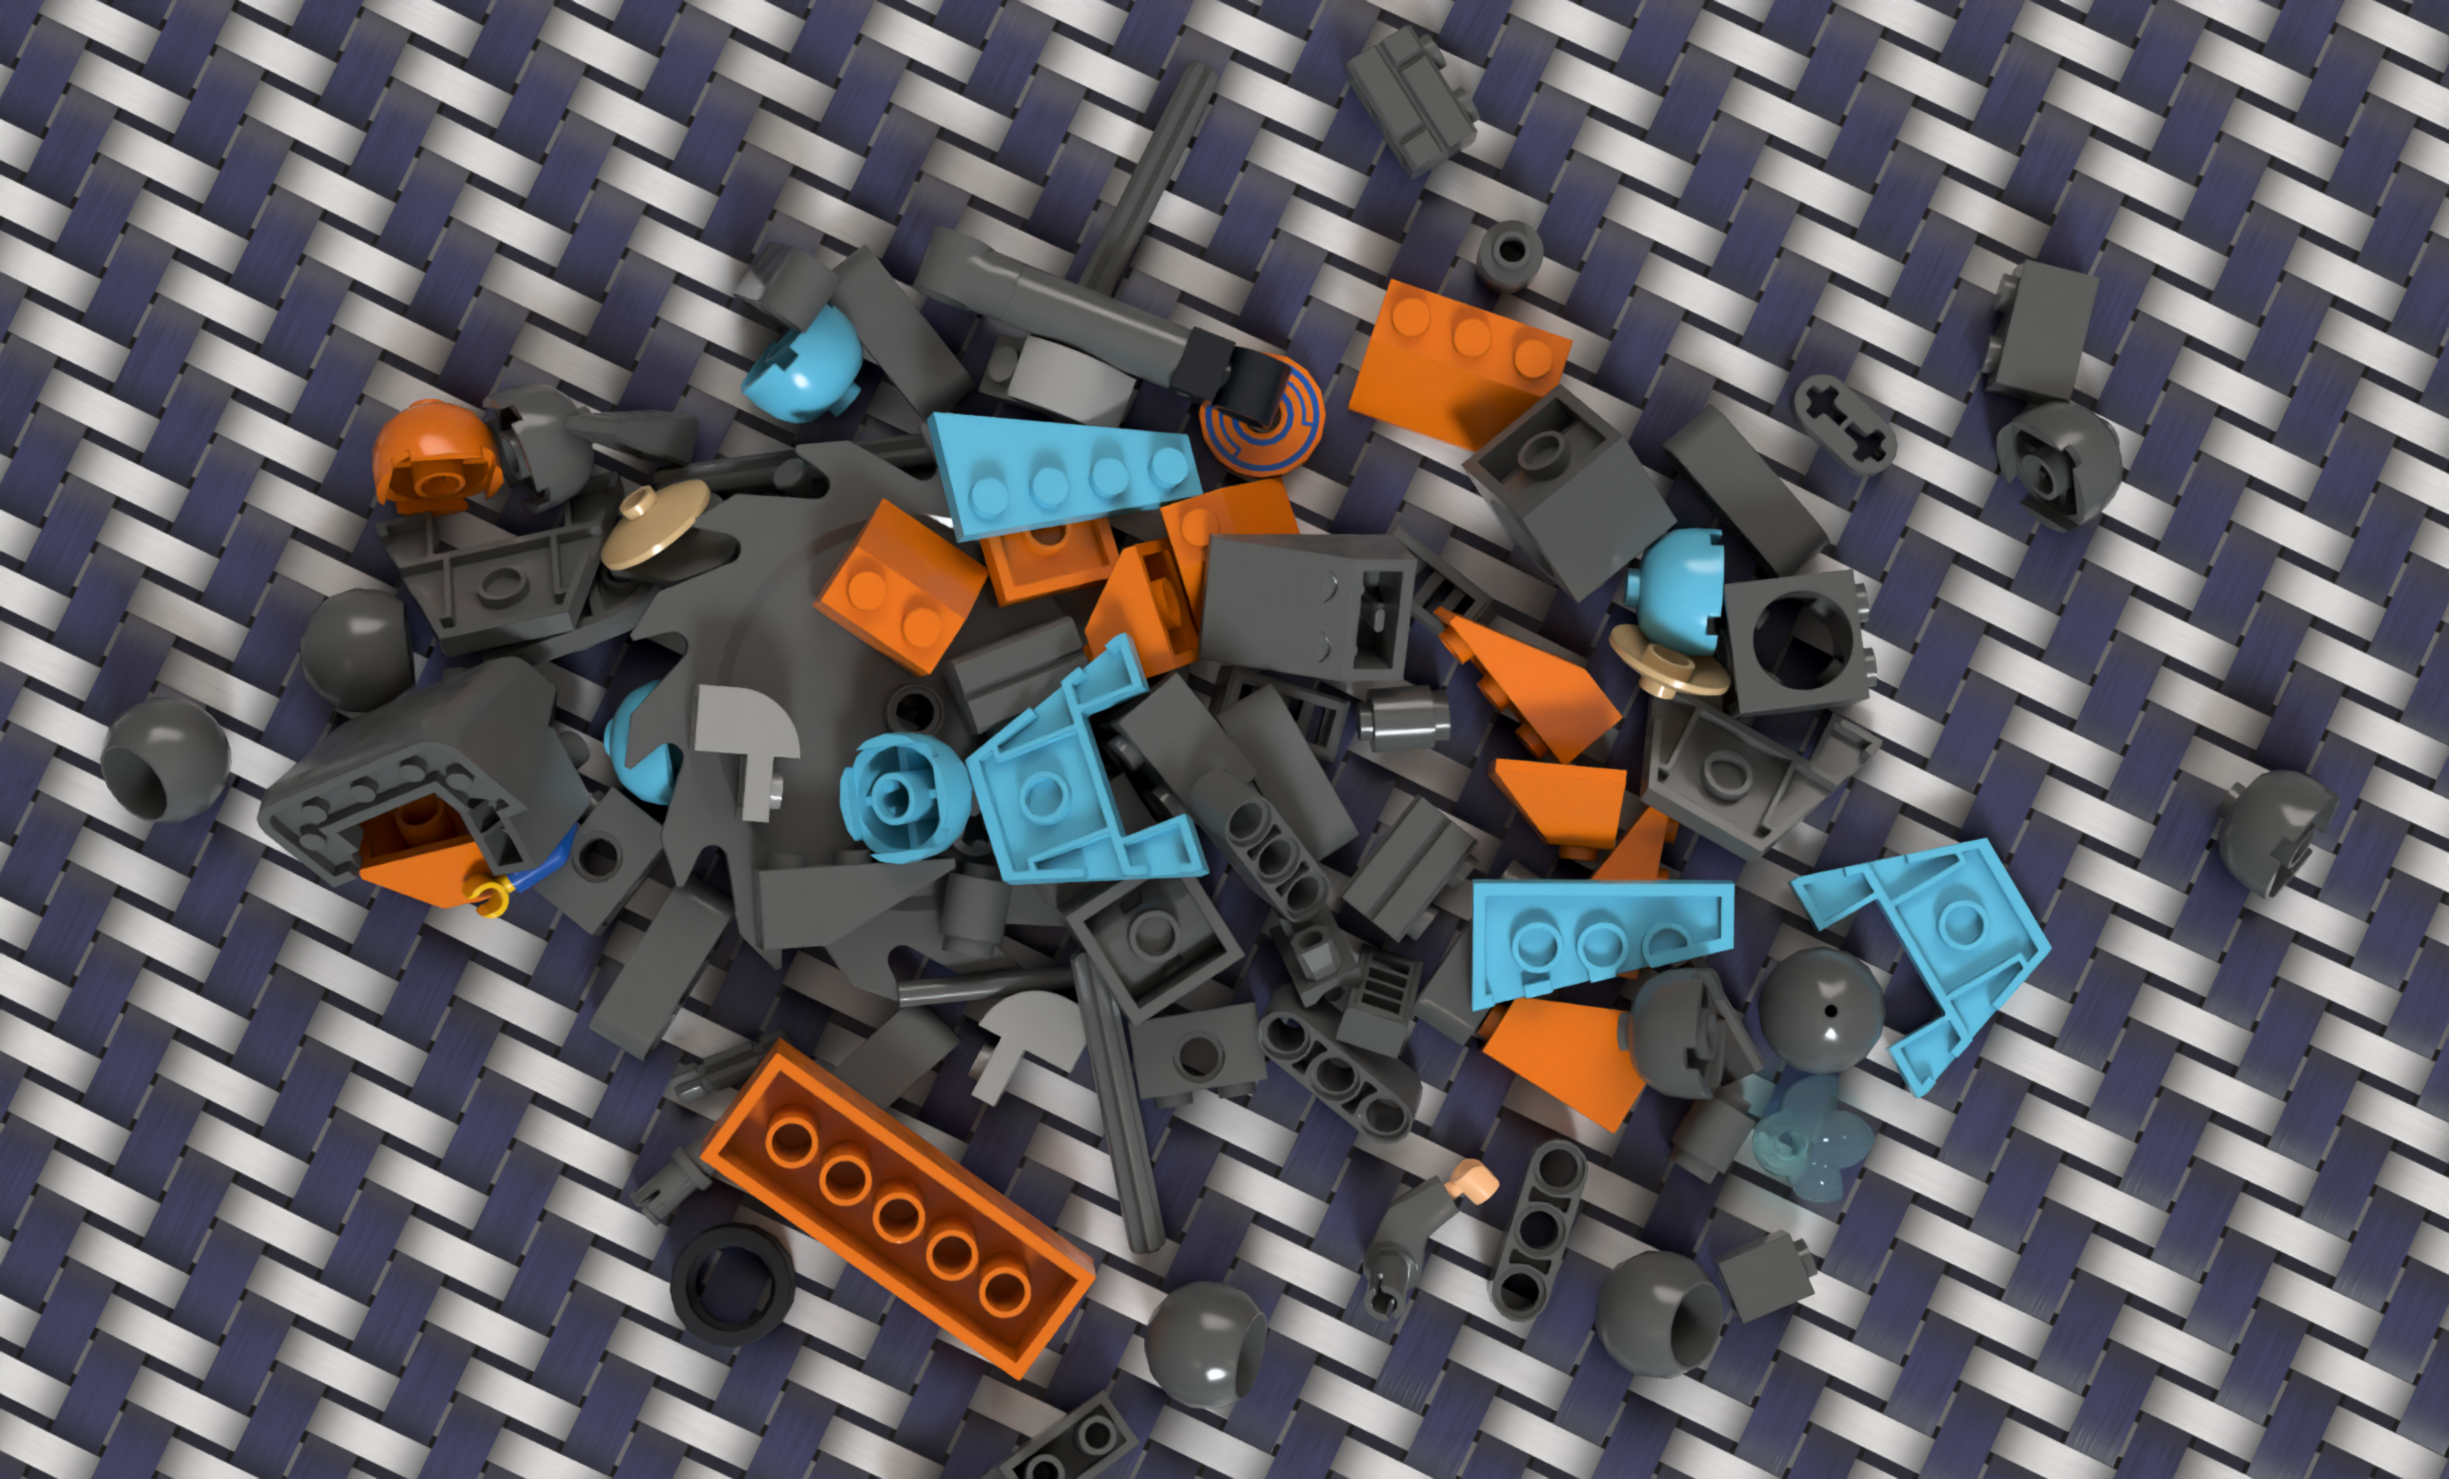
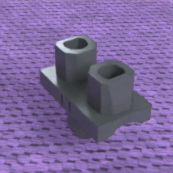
(1316, 957)

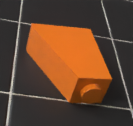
(1566, 1053)

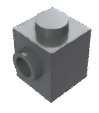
(1765, 1275)

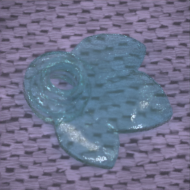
(1821, 1139)

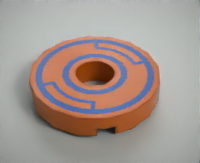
(1274, 452)

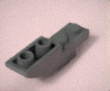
(1072, 1447)

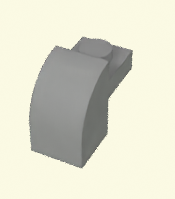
(1056, 382)
(746, 725)
(1029, 1021)

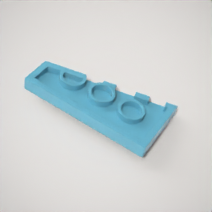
(1041, 475)
(1571, 932)

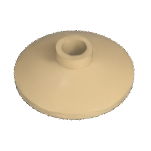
(653, 522)
(1666, 670)

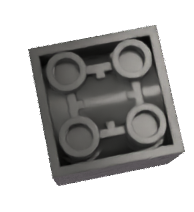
(1570, 492)
(1833, 601)
(1150, 939)

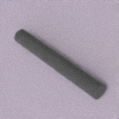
(984, 985)

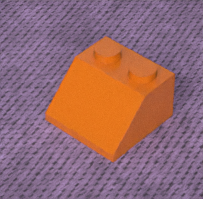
(902, 589)

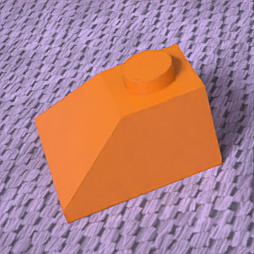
(1236, 509)
(1149, 605)
(1564, 803)
(422, 853)

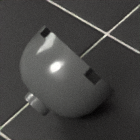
(537, 445)
(2064, 461)
(2272, 827)
(1676, 1034)

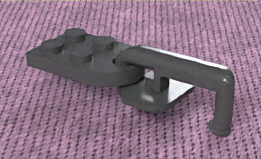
(622, 596)

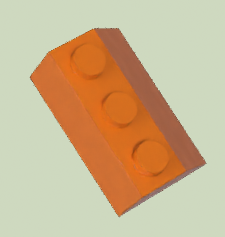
(1453, 368)

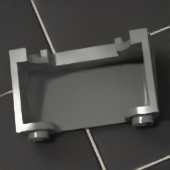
(454, 738)

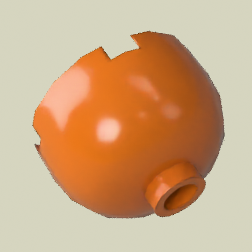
(435, 459)

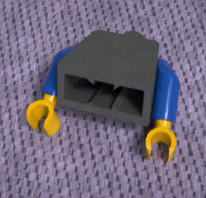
(536, 840)

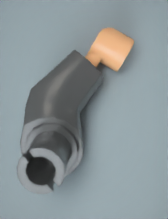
(1400, 1239)

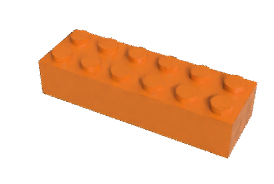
(898, 1209)

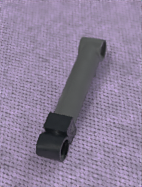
(1183, 360)

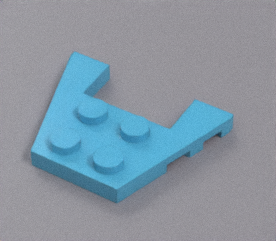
(1051, 796)
(1958, 927)

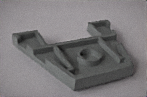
(507, 586)
(1736, 780)

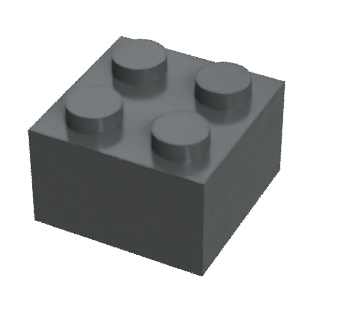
(1167, 745)

